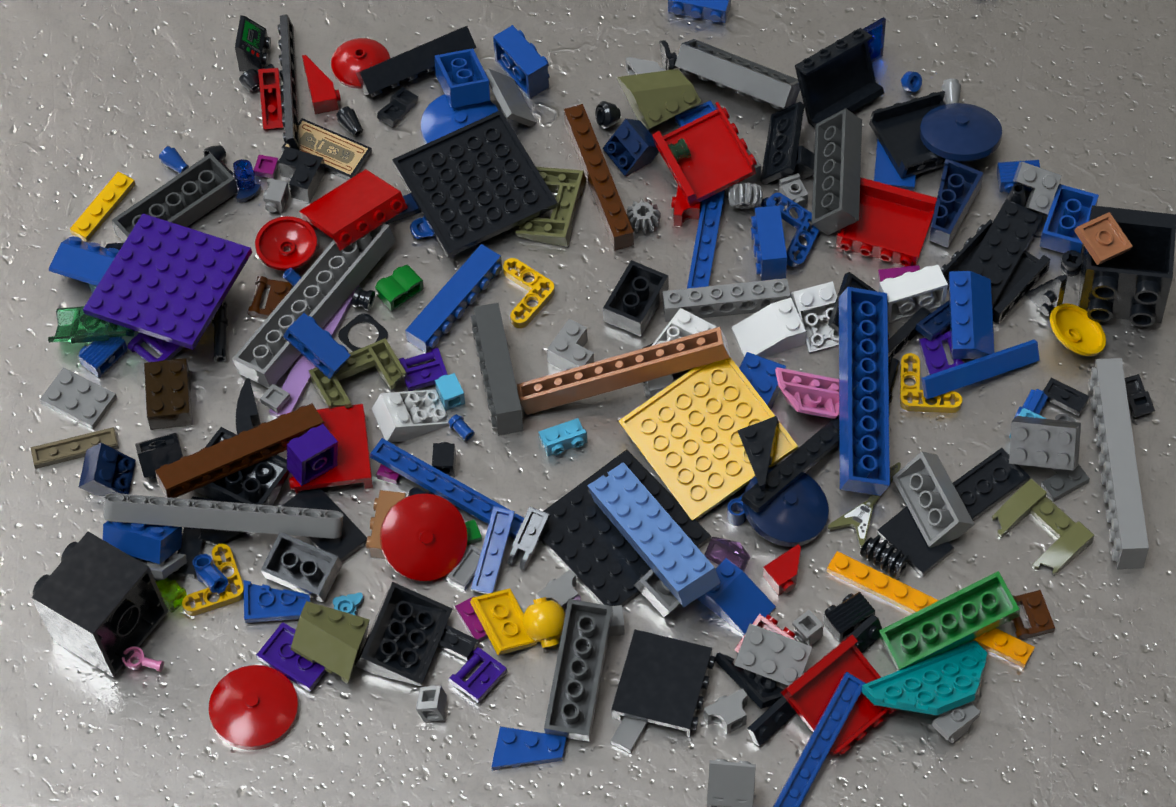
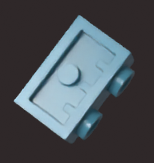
(563, 437)

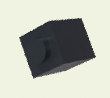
(444, 457)

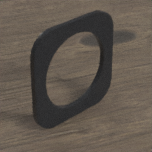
(361, 318)

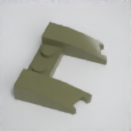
(557, 230)
(376, 354)
(1032, 499)

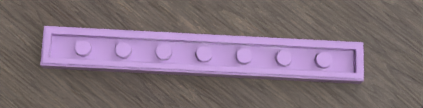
(299, 375)

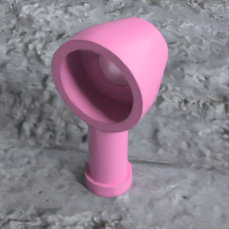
(143, 661)

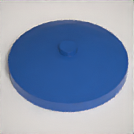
(441, 119)

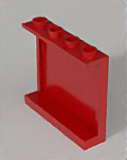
(716, 156)
(354, 208)
(890, 223)
(353, 456)
(816, 686)

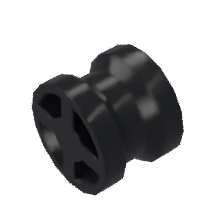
(1068, 267)
(363, 298)

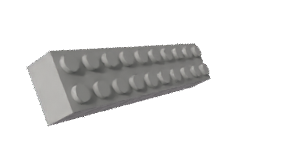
(317, 295)
(1119, 464)

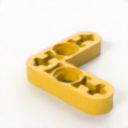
(534, 288)
(915, 393)
(226, 597)

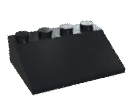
(251, 485)
(403, 636)

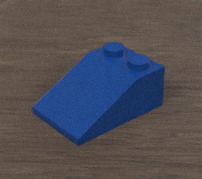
(736, 598)

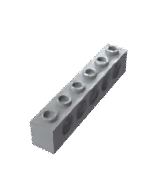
(725, 299)

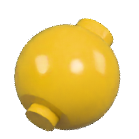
(544, 621)

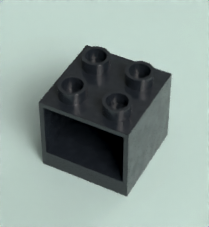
(1137, 281)
(99, 602)

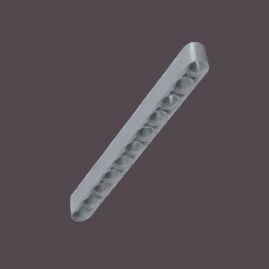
(222, 515)

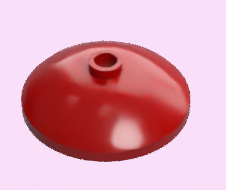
(347, 63)
(283, 235)

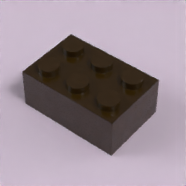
(168, 394)

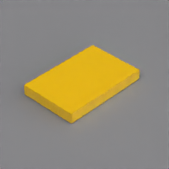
(502, 621)

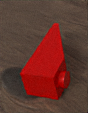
(321, 88)
(271, 98)

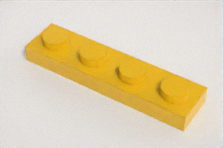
(102, 206)

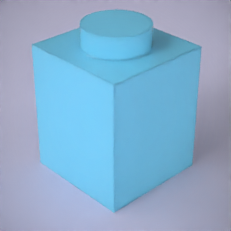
(450, 391)

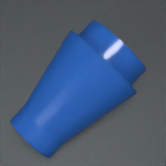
(172, 159)

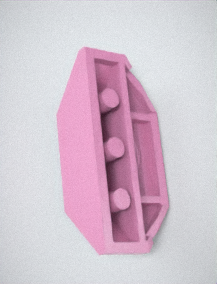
(809, 392)

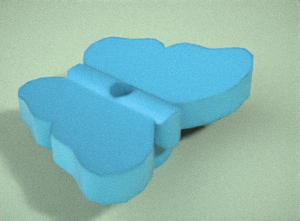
(348, 602)

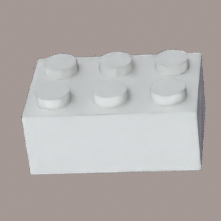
(914, 290)

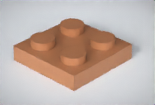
(1103, 238)

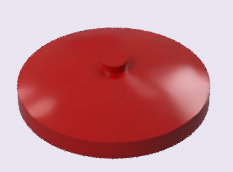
(423, 537)
(253, 707)

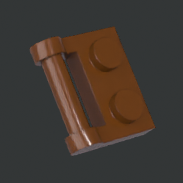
(277, 292)
(1036, 615)

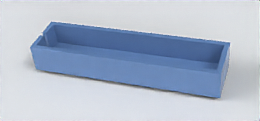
(654, 534)

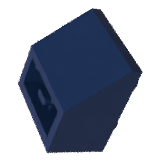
(631, 147)
(106, 471)

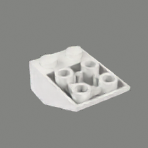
(815, 309)
(683, 325)
(409, 414)

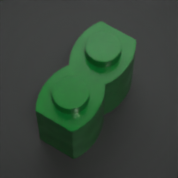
(399, 287)

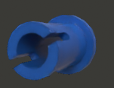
(291, 276)
(457, 423)

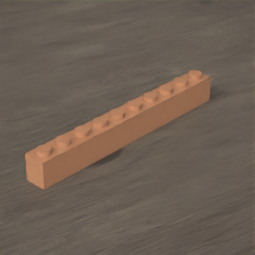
(623, 370)

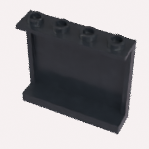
(838, 78)
(899, 134)
(1022, 280)
(663, 681)

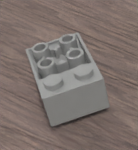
(731, 784)

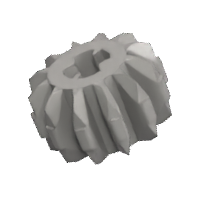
(745, 195)
(643, 216)

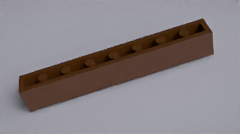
(598, 177)
(236, 452)

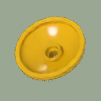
(1076, 330)

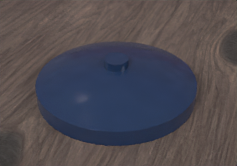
(960, 132)
(793, 516)

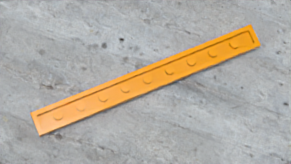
(915, 600)

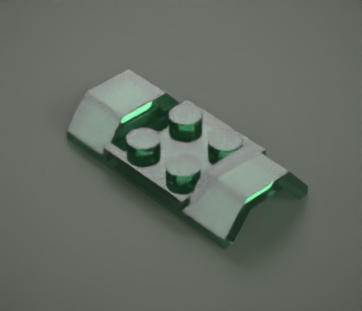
(80, 328)

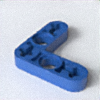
(801, 224)

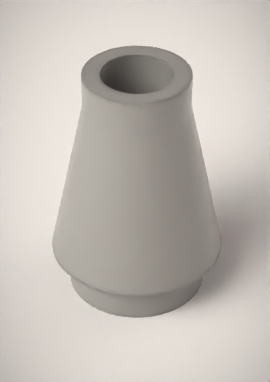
(952, 90)

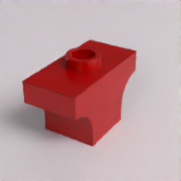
(682, 209)

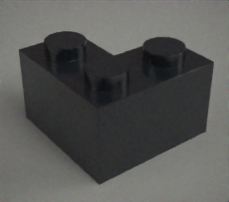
(303, 170)

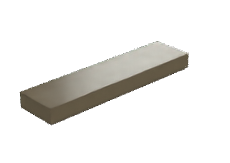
(71, 448)

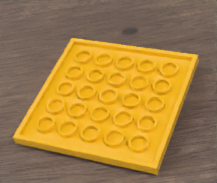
(693, 435)

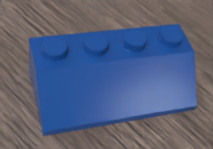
(82, 260)
(970, 315)

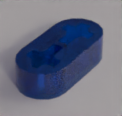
(240, 174)

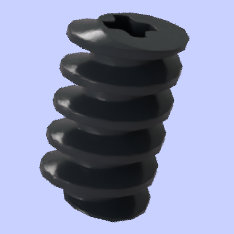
(884, 556)

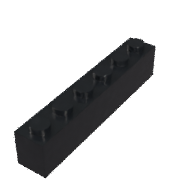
(413, 62)

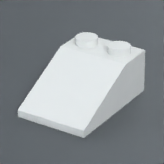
(771, 330)

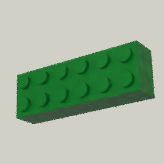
(950, 622)

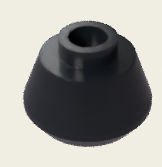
(607, 114)

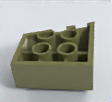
(658, 95)
(330, 638)

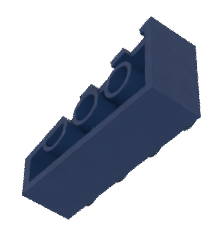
(955, 196)

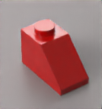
(783, 571)

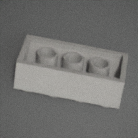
(932, 499)

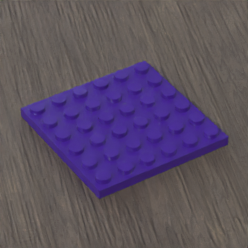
(167, 281)

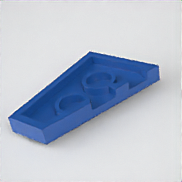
(271, 604)
(523, 747)

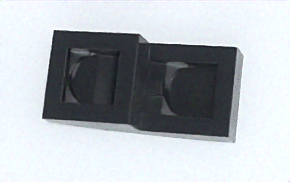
(399, 106)
(1138, 399)

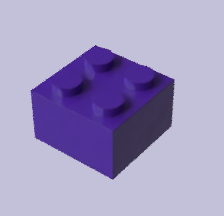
(312, 454)

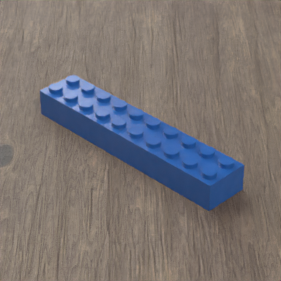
(863, 391)

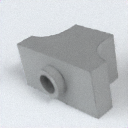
(560, 589)
(728, 711)
(956, 722)

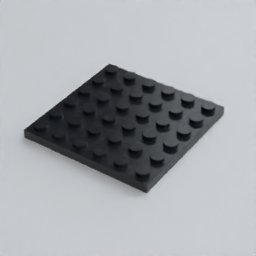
(474, 183)
(595, 548)

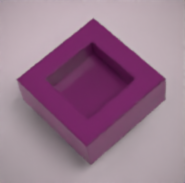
(266, 166)
(387, 475)

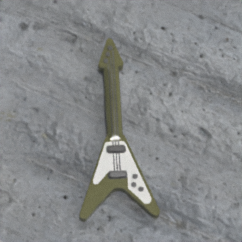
(860, 516)

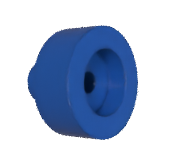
(911, 81)

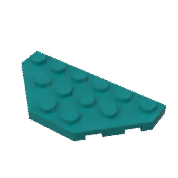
(932, 684)

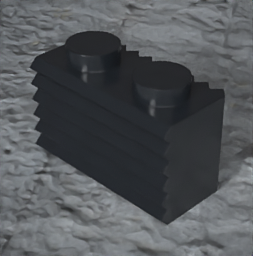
(848, 615)

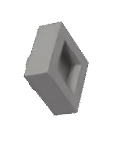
(275, 398)

